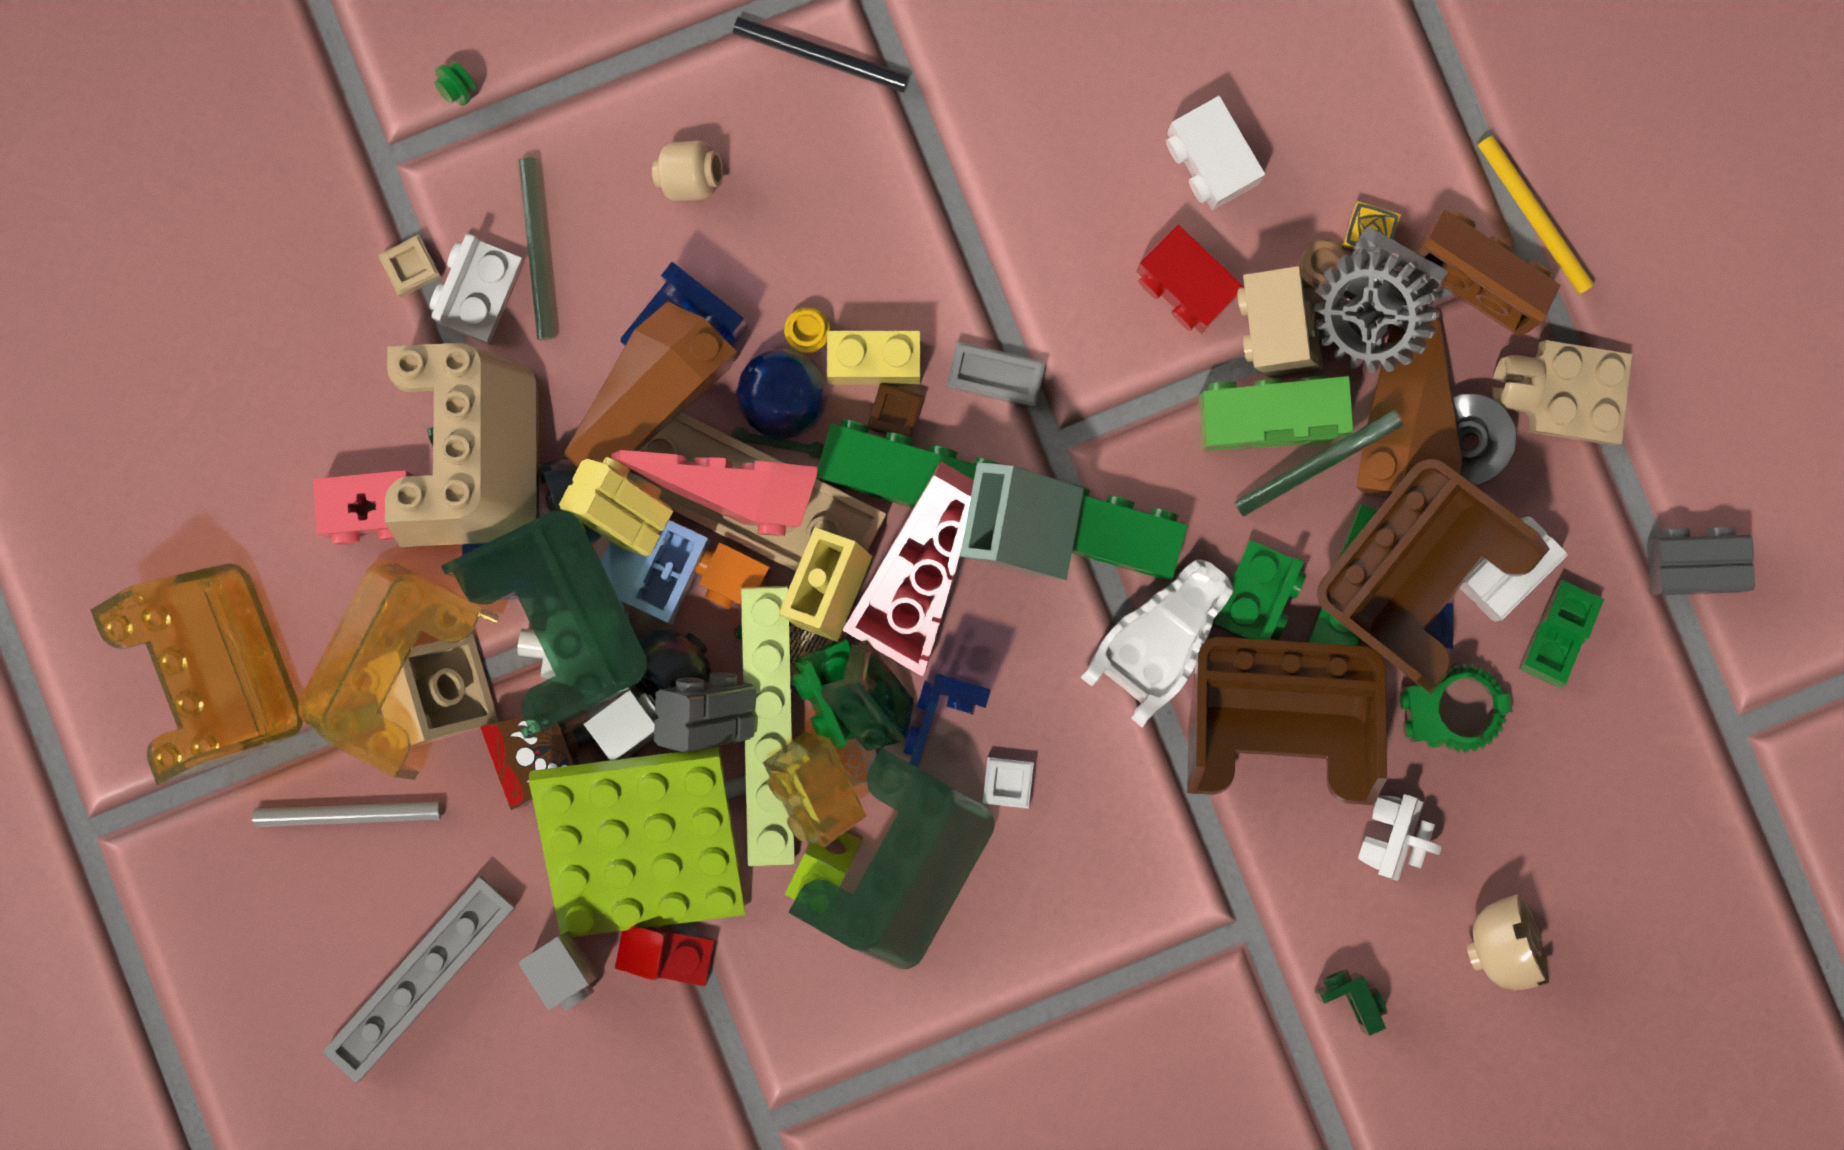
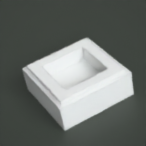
(1008, 782)

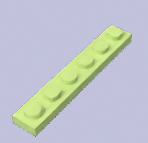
(768, 669)

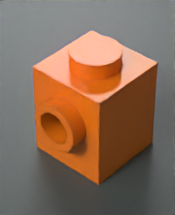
(726, 572)

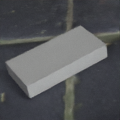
(995, 374)

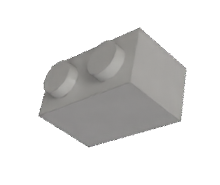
(560, 972)

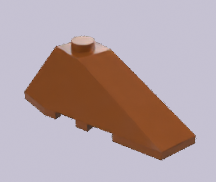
(653, 381)
(1425, 404)

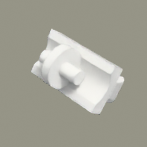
(1391, 856)

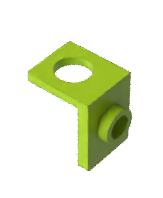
(822, 864)

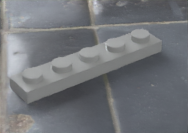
(419, 979)

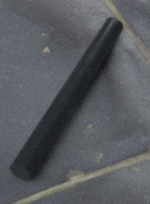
(820, 54)

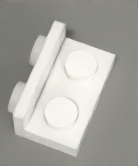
(475, 288)

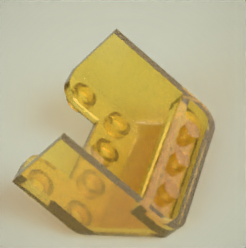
(369, 654)
(212, 664)

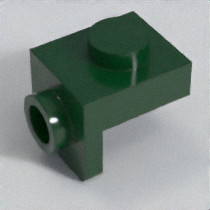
(1365, 1003)

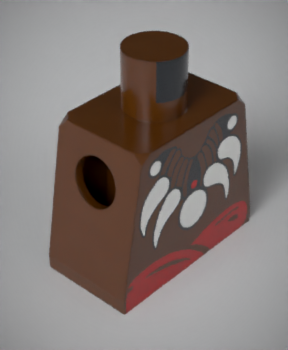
(518, 756)

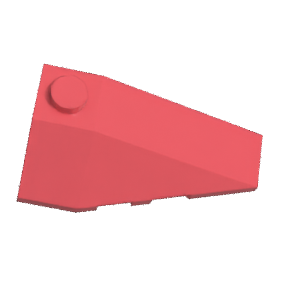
(753, 494)

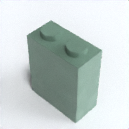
(1021, 521)

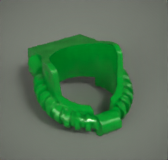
(1425, 721)

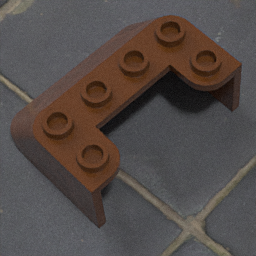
(1416, 559)
(1292, 704)

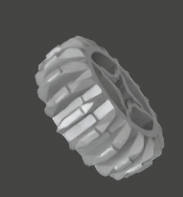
(1370, 345)

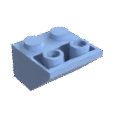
(662, 579)

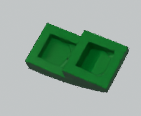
(1561, 633)

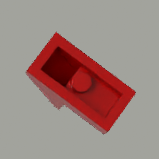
(665, 955)

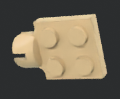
(1568, 391)

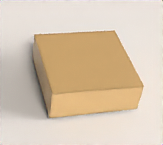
(409, 266)

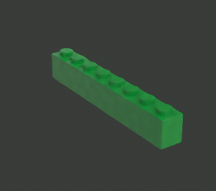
(899, 473)

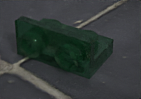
(870, 699)

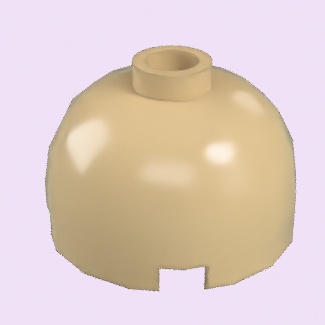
(1509, 946)

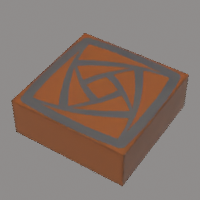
(856, 761)

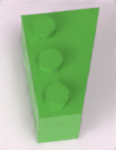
(1275, 413)

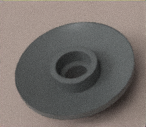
(1496, 435)

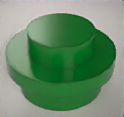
(454, 83)

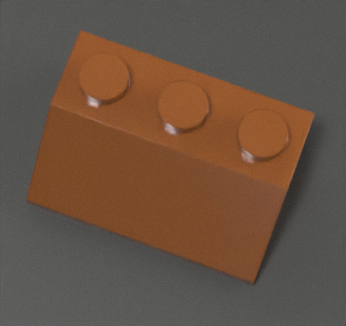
(1488, 273)

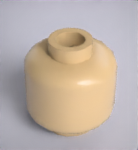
(687, 171)

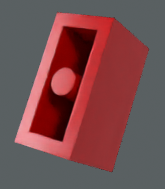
(1188, 280)

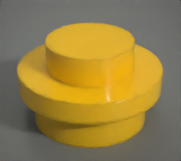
(806, 330)

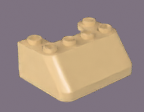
(481, 447)

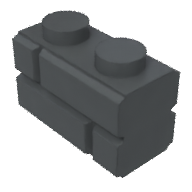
(1700, 564)
(704, 712)

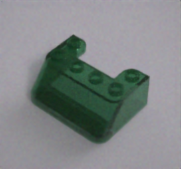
(570, 610)
(912, 872)

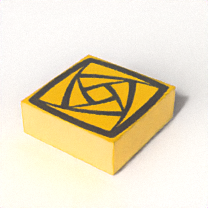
(1374, 217)

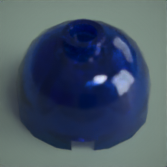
(782, 393)

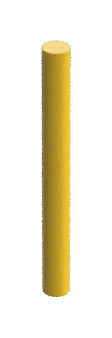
(1535, 215)

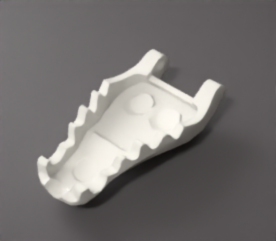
(1159, 643)

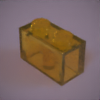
(814, 789)

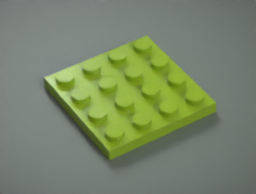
(638, 842)

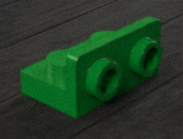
(1260, 593)
(815, 670)

